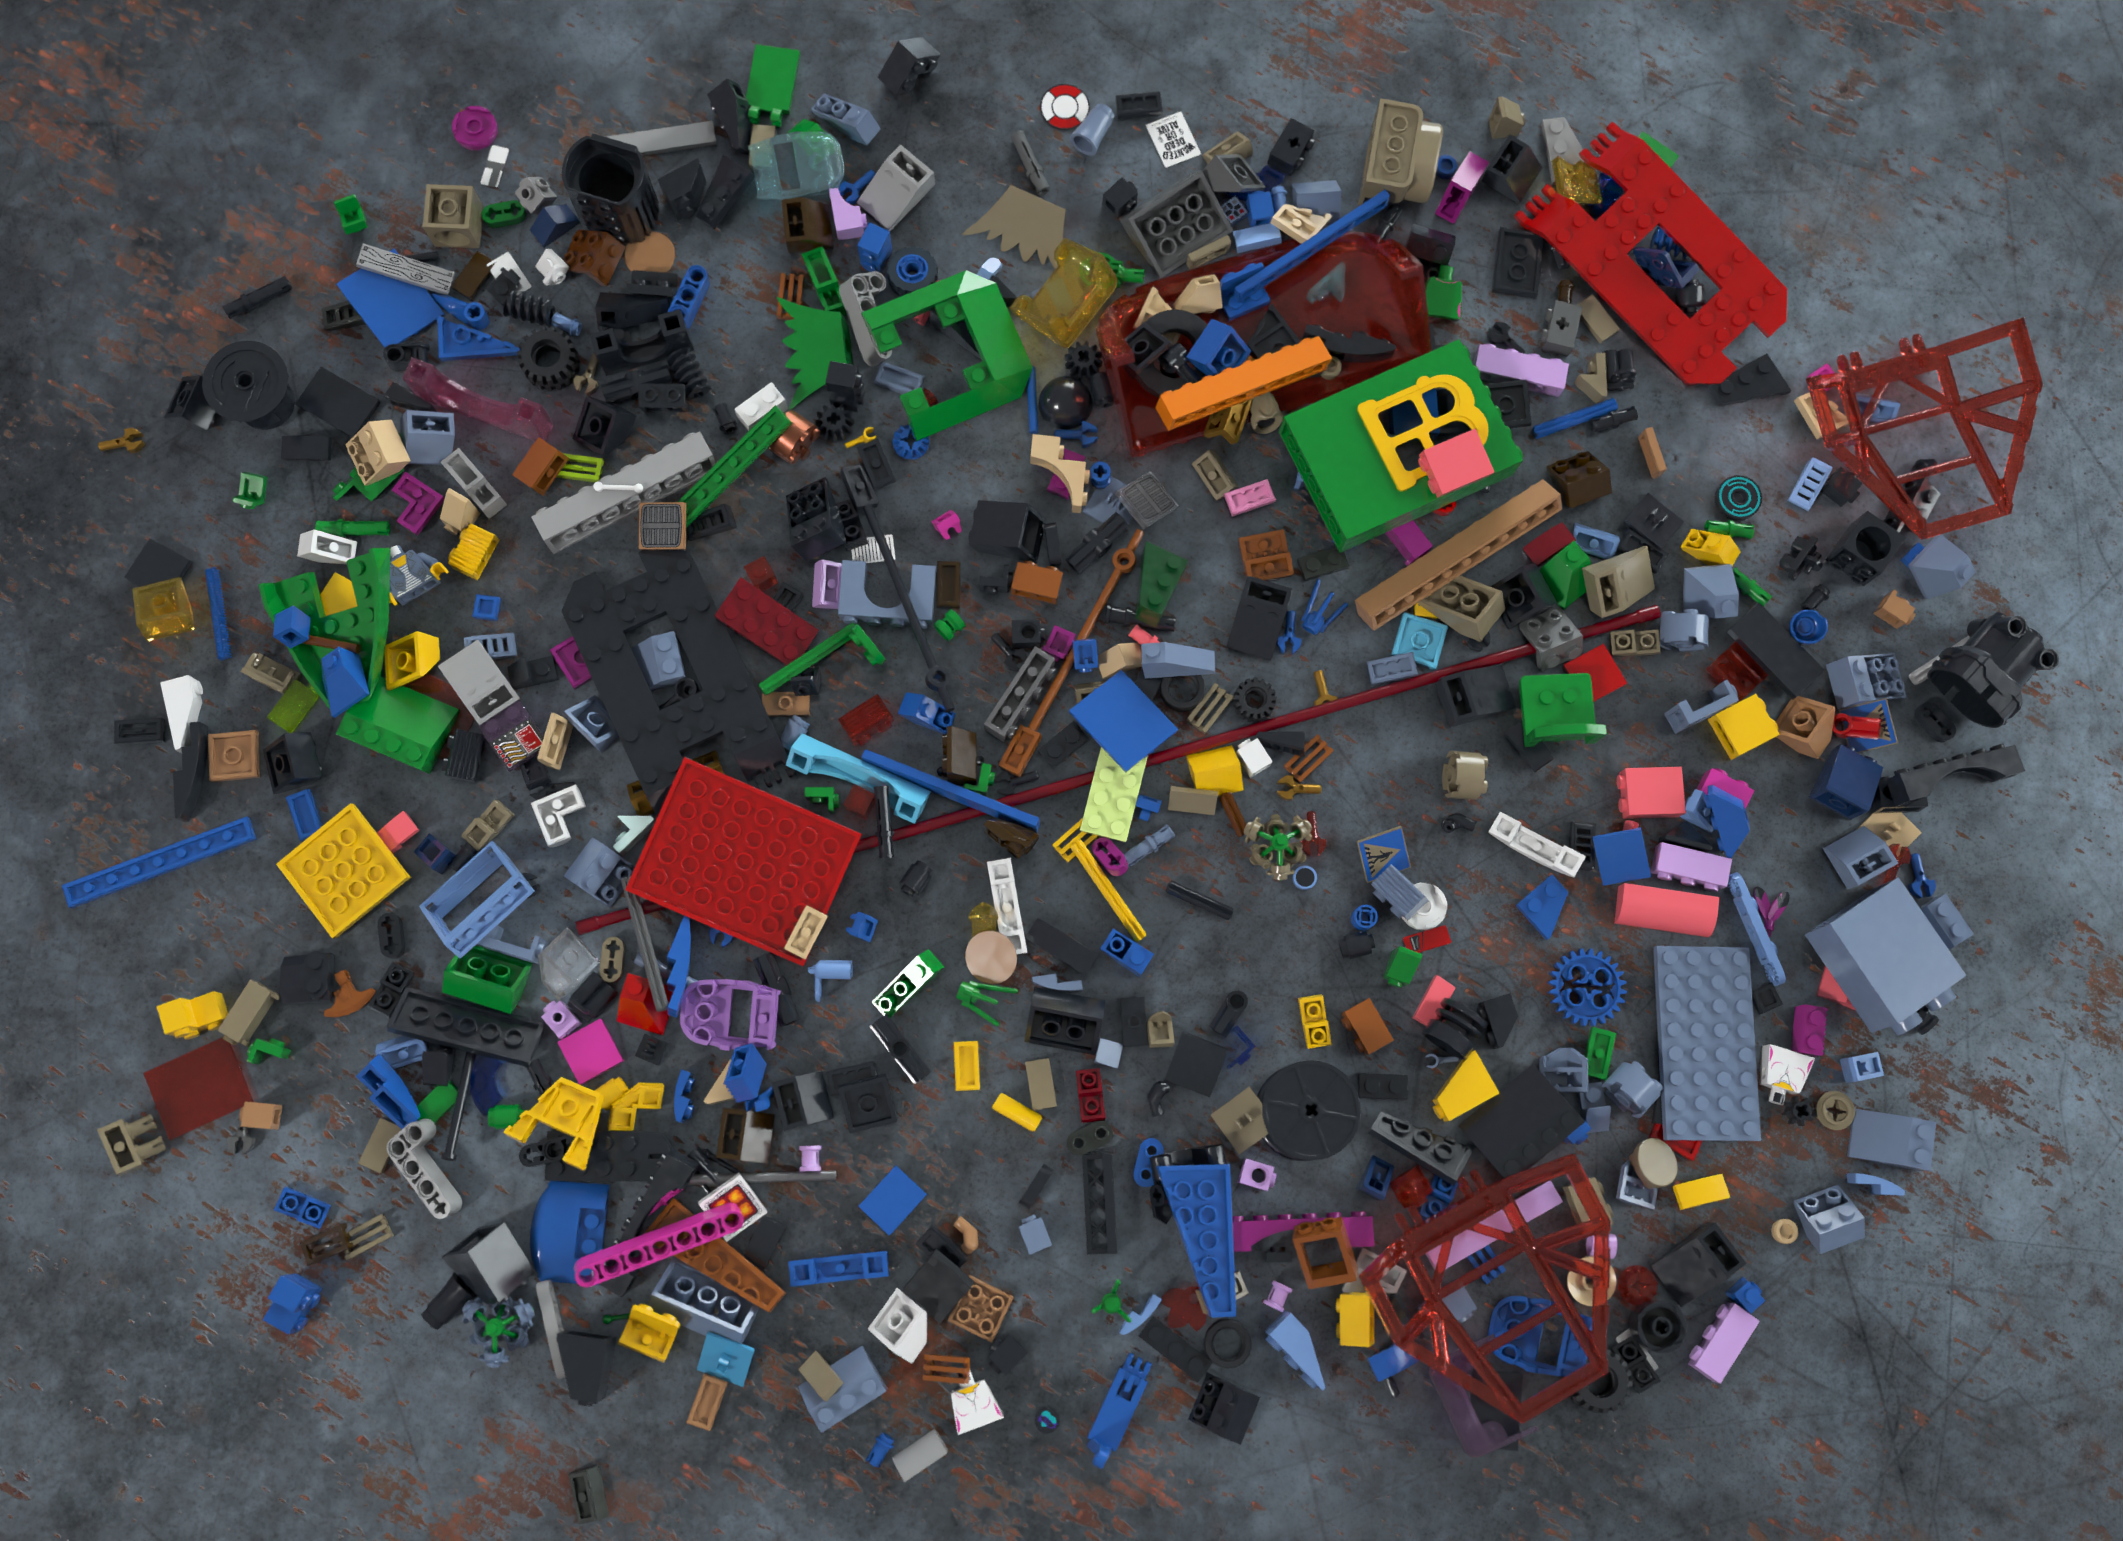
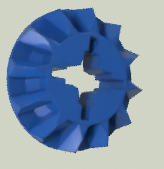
(903, 449)

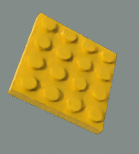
(343, 870)

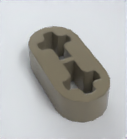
(606, 959)

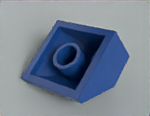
(343, 680)

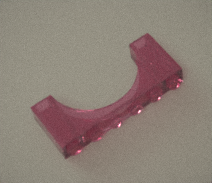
(524, 418)

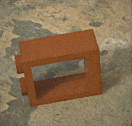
(1330, 1273)

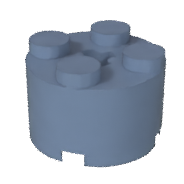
(1684, 630)
(1632, 1088)

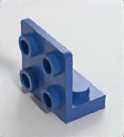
(1255, 301)

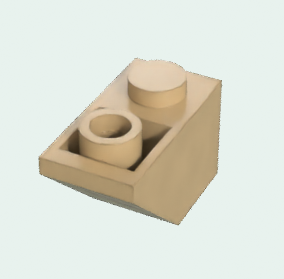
(1200, 296)

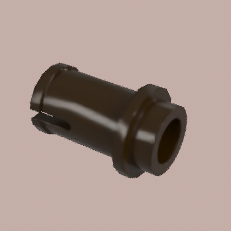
(1565, 290)

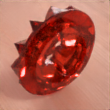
(1629, 1277)

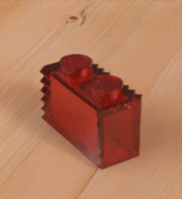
(866, 720)

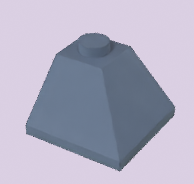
(1941, 567)
(1711, 591)

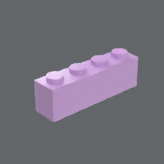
(1508, 365)

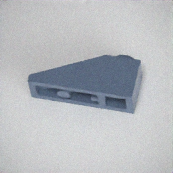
(1173, 660)

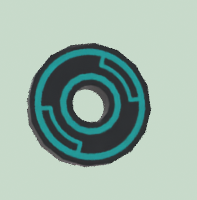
(1744, 486)

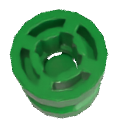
(950, 622)

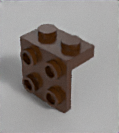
(594, 255)

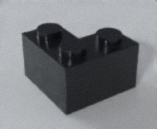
(906, 62)

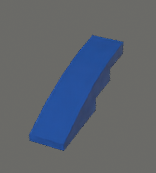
(680, 961)

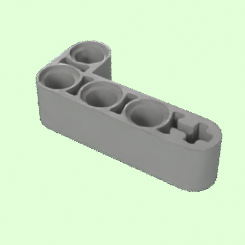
(857, 297)
(449, 1200)

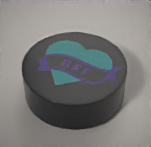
(1047, 1420)

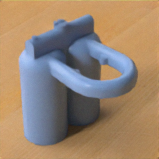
(830, 970)

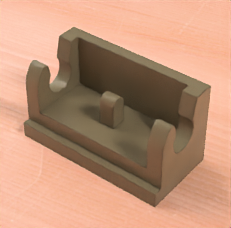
(270, 672)

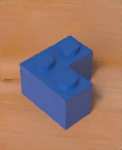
(292, 1301)

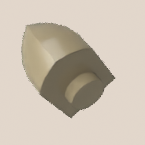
(1160, 1030)

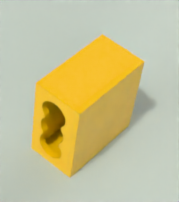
(1744, 726)

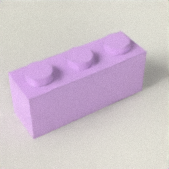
(1691, 867)
(1723, 1342)

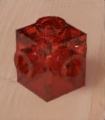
(1411, 1187)

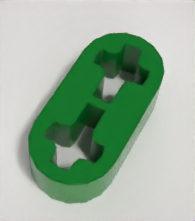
(503, 214)

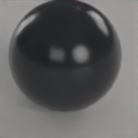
(1065, 402)

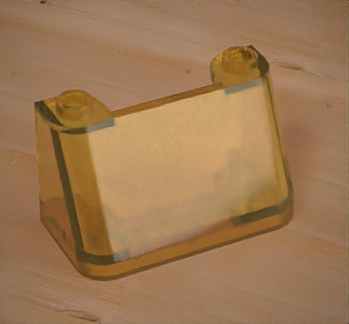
(1069, 295)

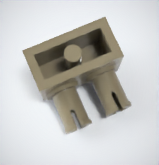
(120, 1145)

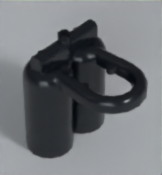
(1620, 369)
(591, 997)

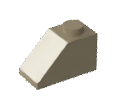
(1506, 119)

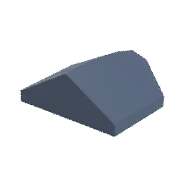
(1565, 1070)
(1633, 1191)

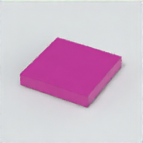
(590, 1051)

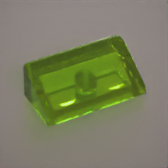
(293, 706)

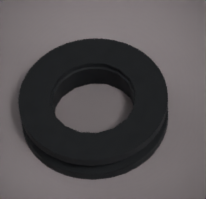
(1169, 322)

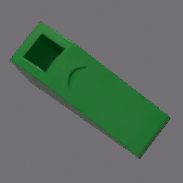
(908, 983)

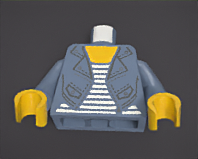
(412, 574)

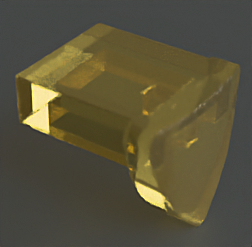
(983, 918)

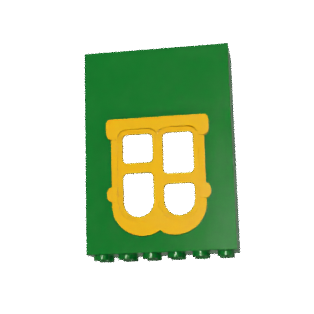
(1354, 463)

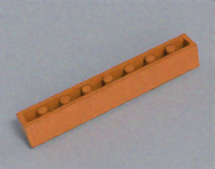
(1243, 382)

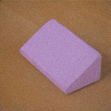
(826, 584)

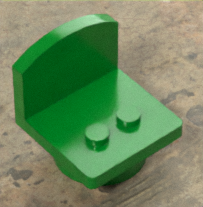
(1558, 709)

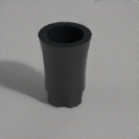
(448, 1302)

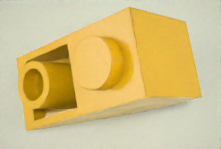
(1711, 547)

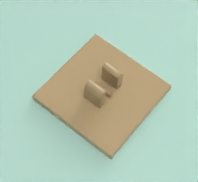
(1892, 828)

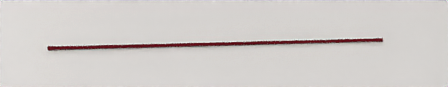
(1639, 616)

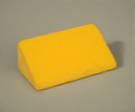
(1017, 1112)

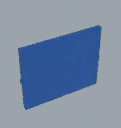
(389, 306)
(1123, 721)

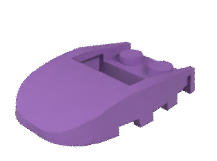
(708, 1012)

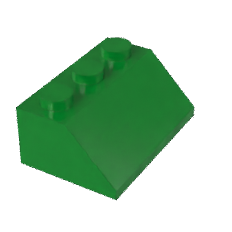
(487, 978)

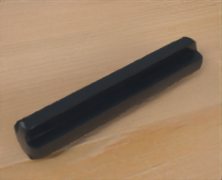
(1199, 900)

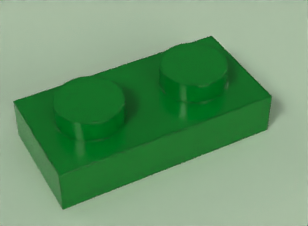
(1599, 1052)

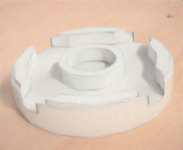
(1432, 912)

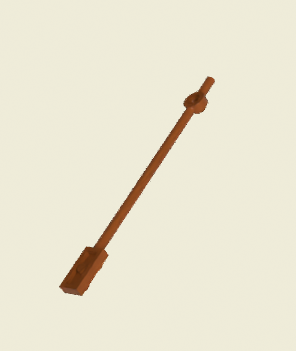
(1027, 739)

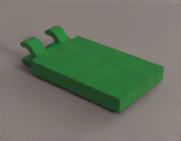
(772, 82)

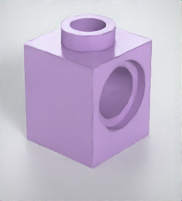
(1245, 1175)

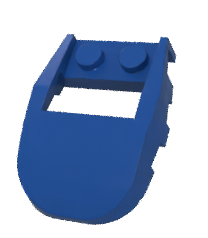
(1524, 1349)

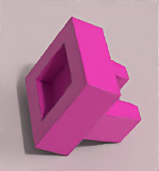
(945, 522)

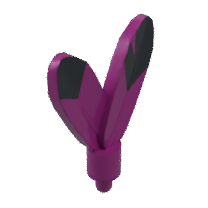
(1770, 912)

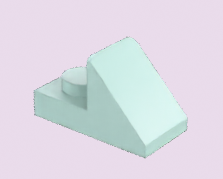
(638, 826)

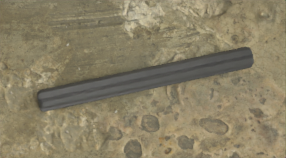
(646, 948)

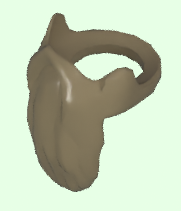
(1265, 408)

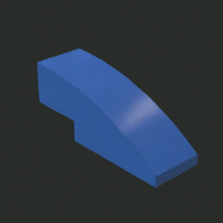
(389, 1092)

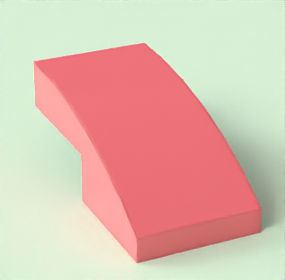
(398, 831)

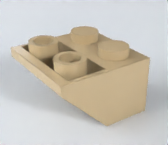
(377, 451)

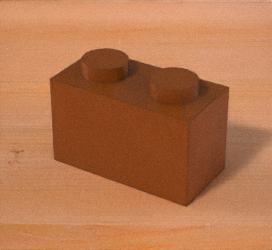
(540, 466)
(1037, 582)
(1366, 1027)

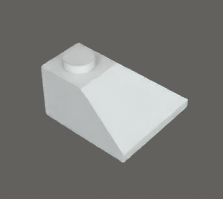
(901, 1326)

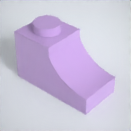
(847, 218)

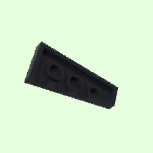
(1433, 1152)

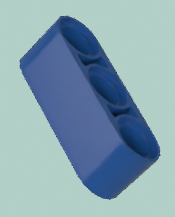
(691, 288)

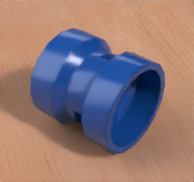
(1361, 921)

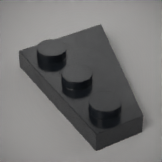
(1749, 382)

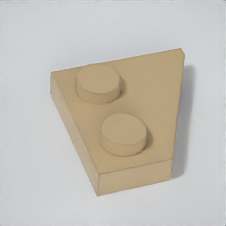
(1299, 222)
(1806, 408)

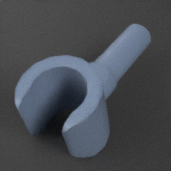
(1440, 1060)

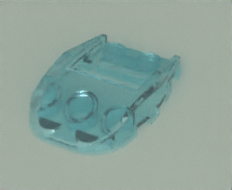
(817, 162)

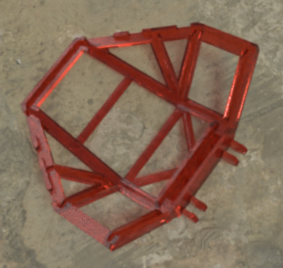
(1904, 369)
(1466, 1215)

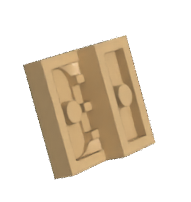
(555, 742)

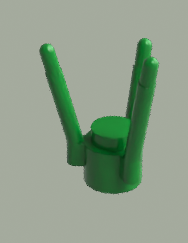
(969, 993)
(1111, 1303)

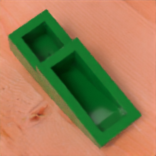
(824, 280)

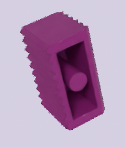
(1809, 1030)

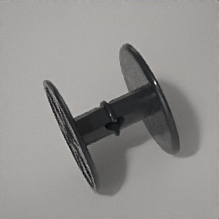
(1331, 1111)

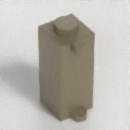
(247, 1013)

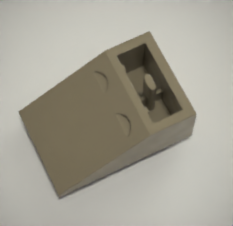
(1618, 581)

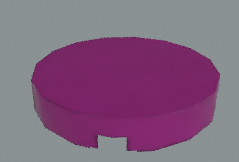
(474, 128)

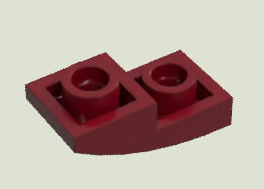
(1549, 544)
(1090, 1095)

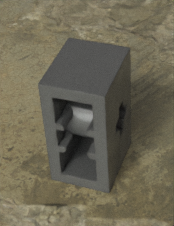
(1560, 340)

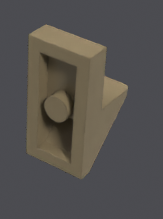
(1595, 382)

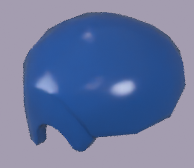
(1808, 627)

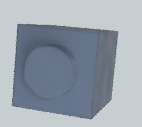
(1034, 1234)

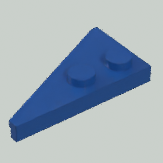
(462, 343)

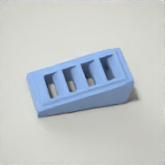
(1817, 470)

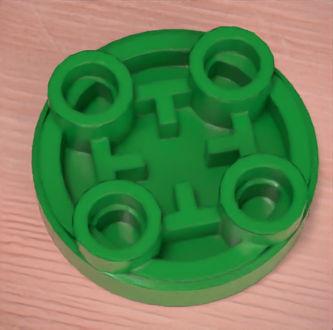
(861, 639)

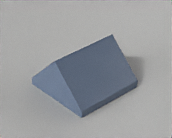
(1319, 197)
(593, 722)

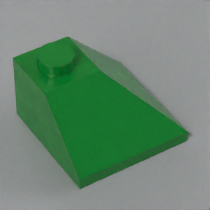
(1565, 574)

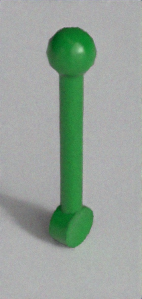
(607, 1318)

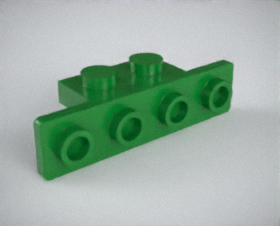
(369, 491)

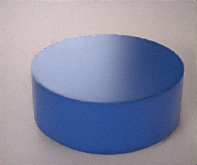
(1446, 167)

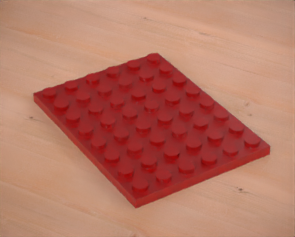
(740, 858)

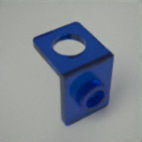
(1244, 1056)

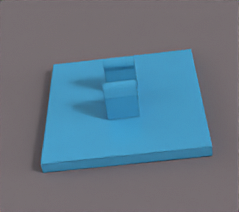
(725, 1359)

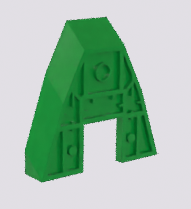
(359, 625)

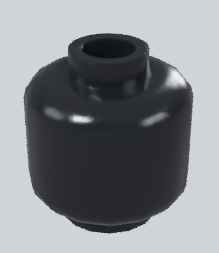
(1690, 296)

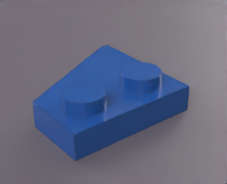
(1544, 905)

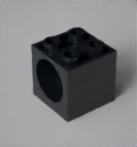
(1878, 536)

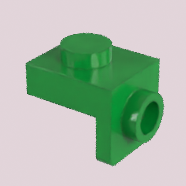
(351, 214)
(251, 490)
(985, 780)
(273, 1047)

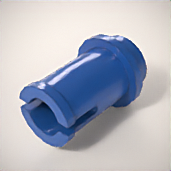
(880, 1449)

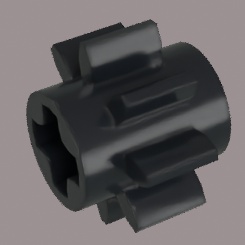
(1804, 1109)

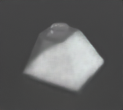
(565, 963)

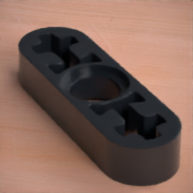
(537, 1147)

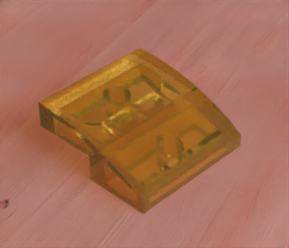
(1576, 181)

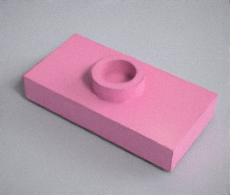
(1250, 497)

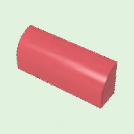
(1666, 910)

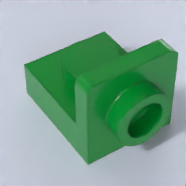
(820, 794)

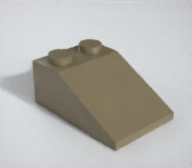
(1466, 606)

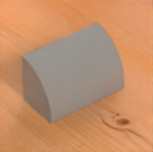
(920, 1455)

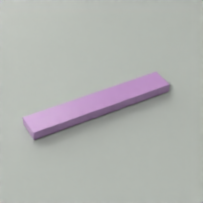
(1531, 1206)

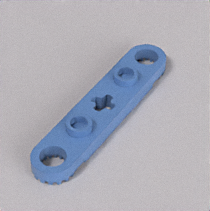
(1764, 948)

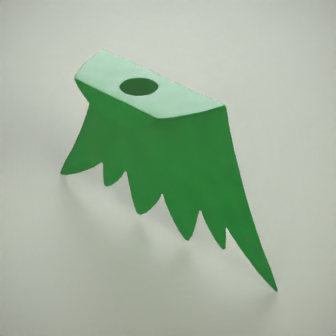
(819, 339)

